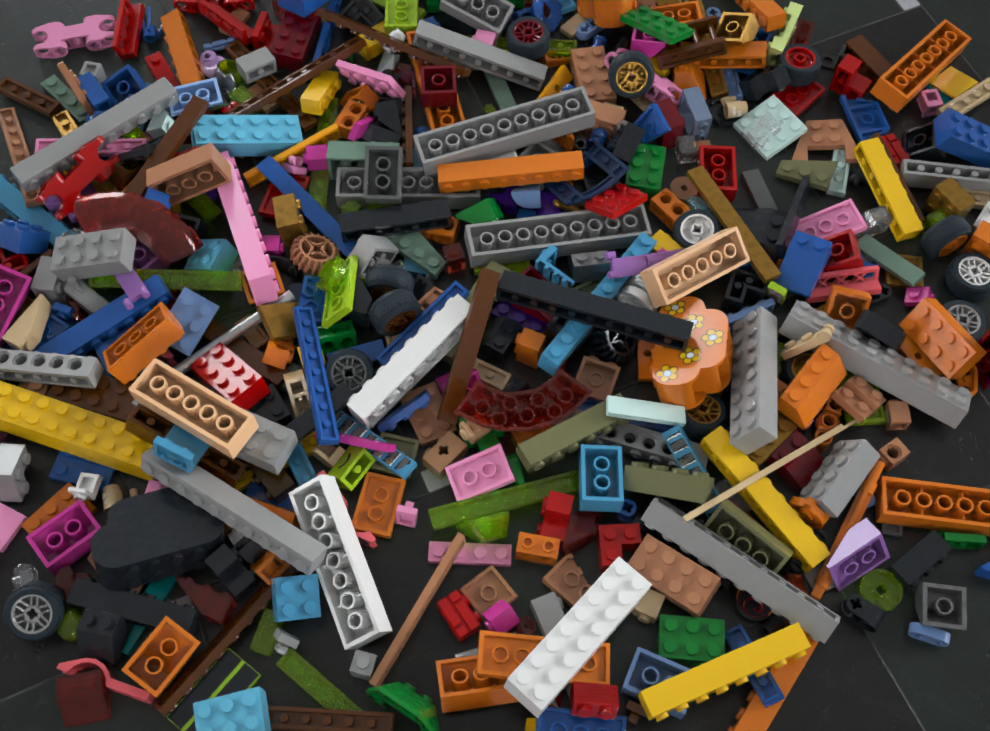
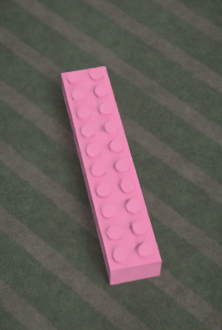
(247, 237)

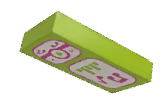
(776, 292)

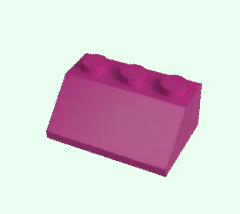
(64, 537)

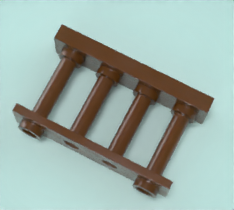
(697, 51)

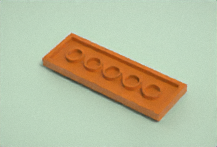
(503, 652)

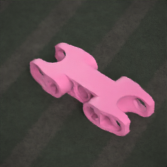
(61, 38)
(660, 88)

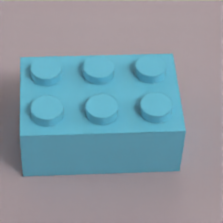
(234, 712)

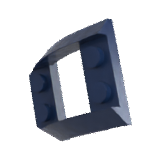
(602, 159)

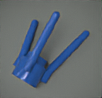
(150, 33)

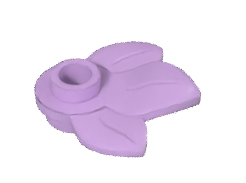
(209, 64)

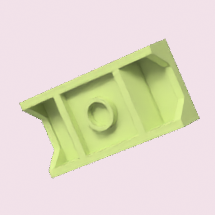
(779, 43)

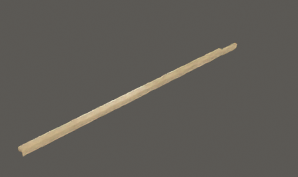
(701, 509)

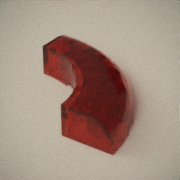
(143, 218)
(523, 409)

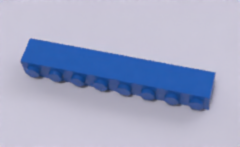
(107, 321)

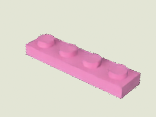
(473, 554)

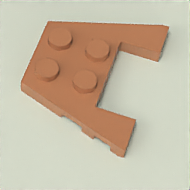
(825, 135)

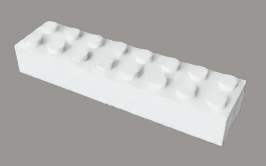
(409, 364)
(344, 571)
(577, 637)

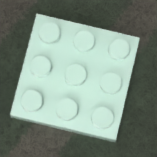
(790, 130)

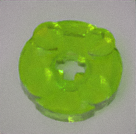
(332, 274)
(886, 579)

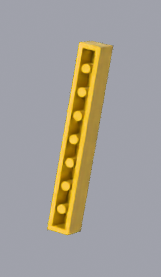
(765, 500)
(724, 671)

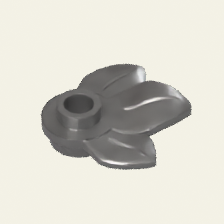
(225, 83)

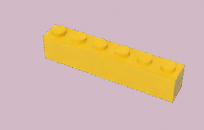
(888, 188)

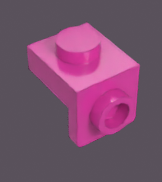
(916, 295)

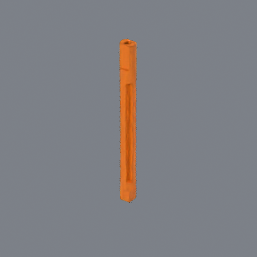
(853, 516)

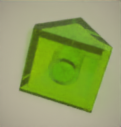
(486, 528)

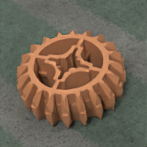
(312, 252)

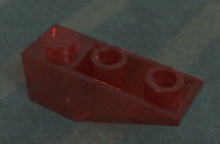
(213, 605)

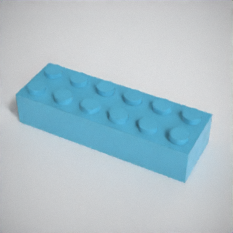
(248, 133)

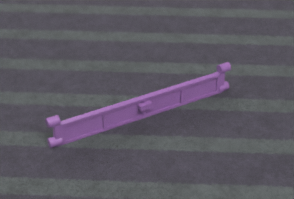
(634, 264)
(129, 282)

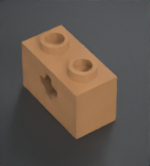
(449, 444)

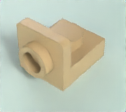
(472, 432)

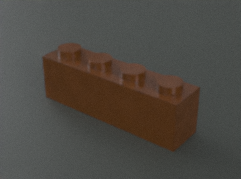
(873, 63)

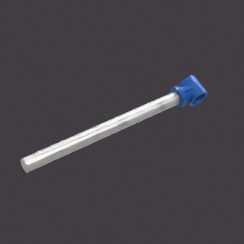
(231, 334)

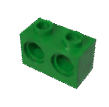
(337, 337)

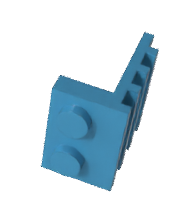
(546, 264)

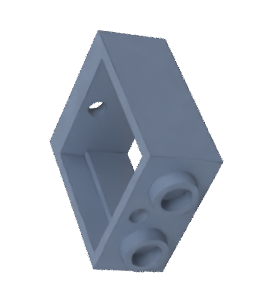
(695, 113)

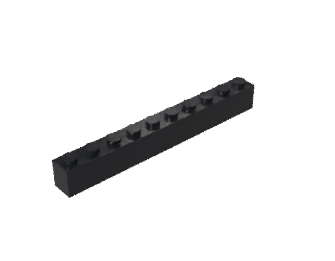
(594, 310)

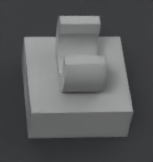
(284, 640)

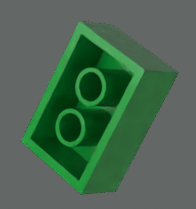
(646, 169)
(690, 639)

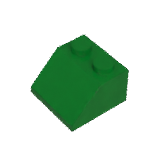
(482, 212)

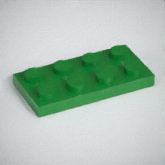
(657, 25)

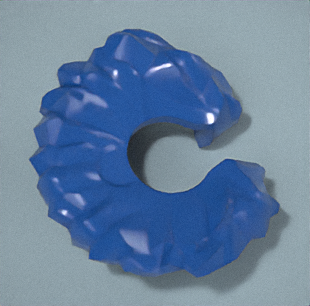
(555, 12)

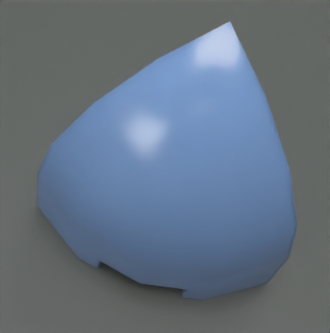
(527, 196)

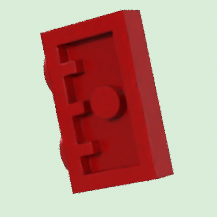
(263, 32)

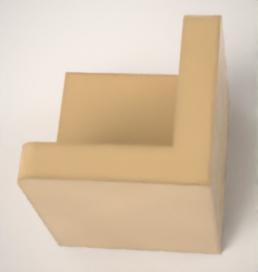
(327, 454)

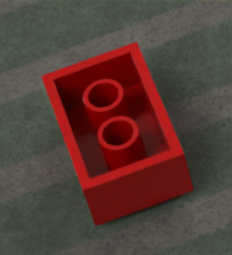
(721, 166)

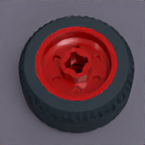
(801, 63)

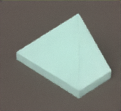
(388, 61)

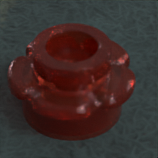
(531, 626)

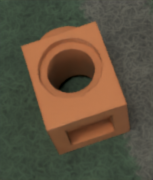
(897, 450)

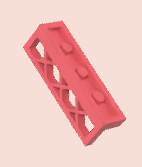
(860, 283)

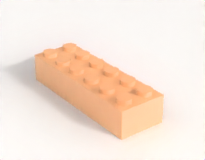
(694, 267)
(194, 408)

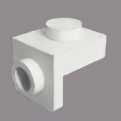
(86, 487)

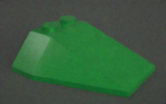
(406, 701)

